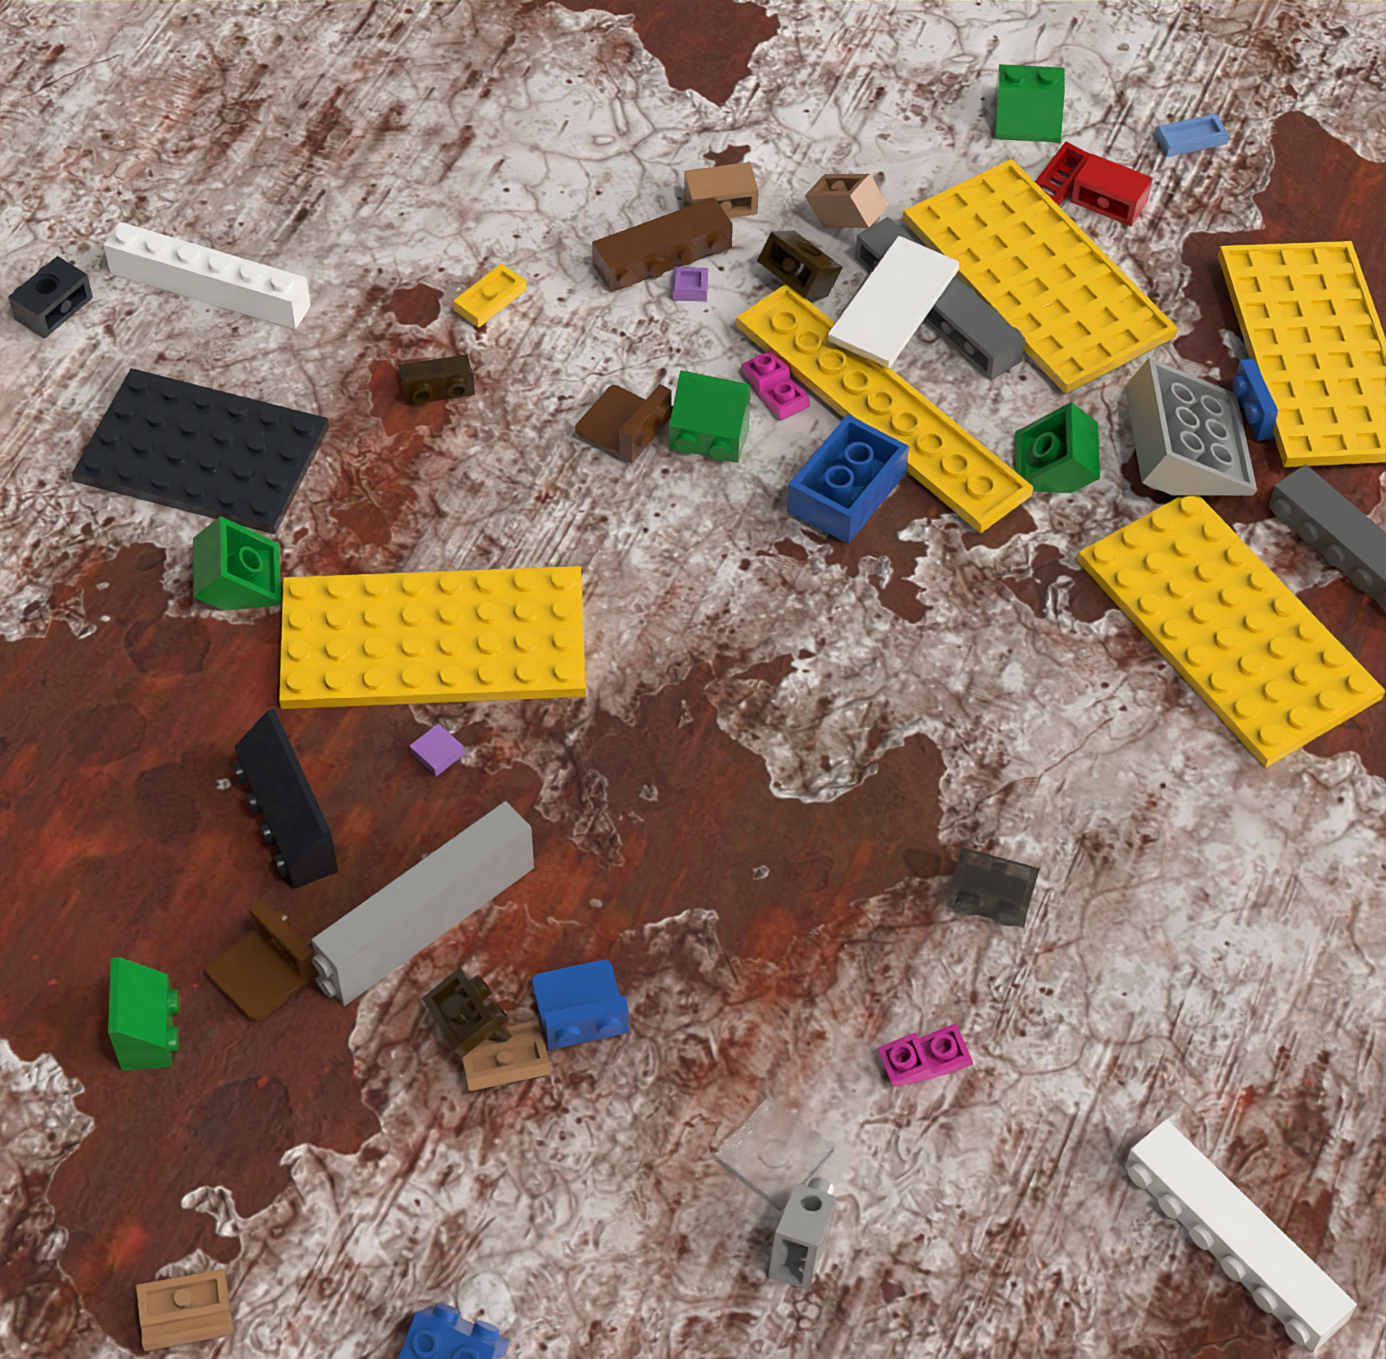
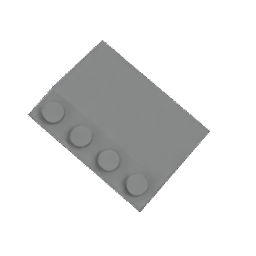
(1188, 434)

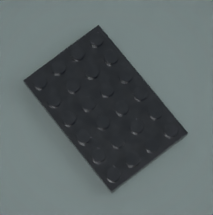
(201, 450)

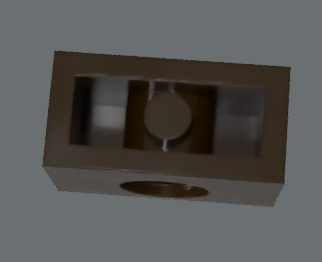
(799, 264)

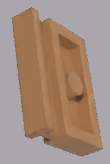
(504, 1062)
(184, 1309)

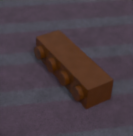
(662, 244)

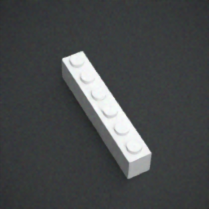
(207, 275)
(1239, 1236)

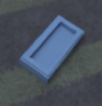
(1191, 135)

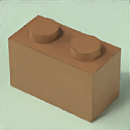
(730, 185)
(846, 200)

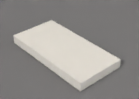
(893, 301)

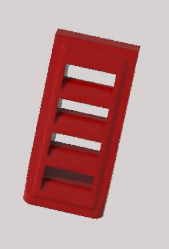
(1066, 154)

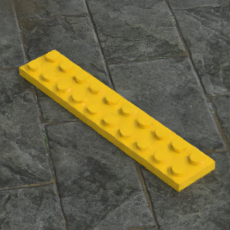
(940, 450)

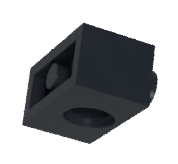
(50, 297)

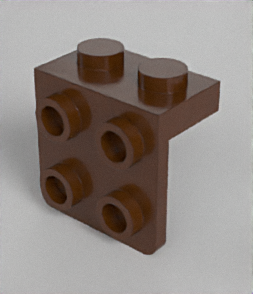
(626, 421)
(264, 964)

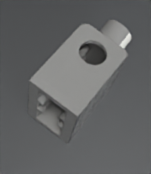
(805, 1222)

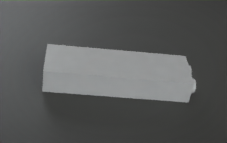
(423, 904)

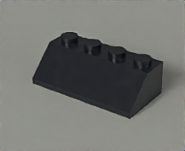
(284, 802)

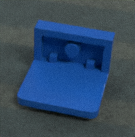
(1255, 399)
(580, 1004)
(442, 1334)

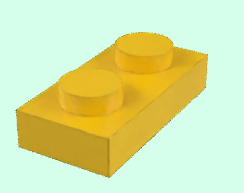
(489, 295)

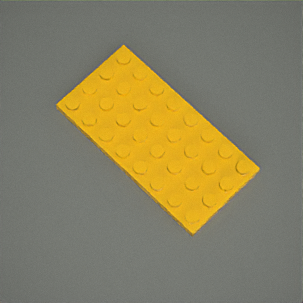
(1041, 275)
(1315, 346)
(1230, 627)
(432, 637)

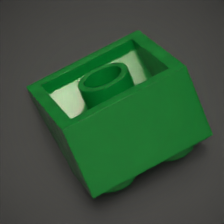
(1029, 103)
(710, 416)
(1059, 451)
(235, 567)
(142, 1016)

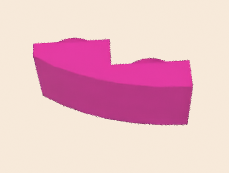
(773, 385)
(926, 1057)

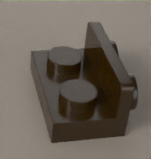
(436, 379)
(465, 1012)

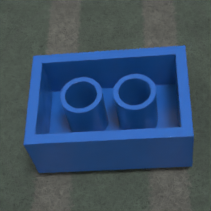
(847, 478)

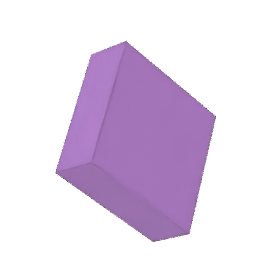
(690, 284)
(437, 749)

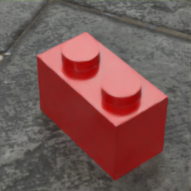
(1111, 189)

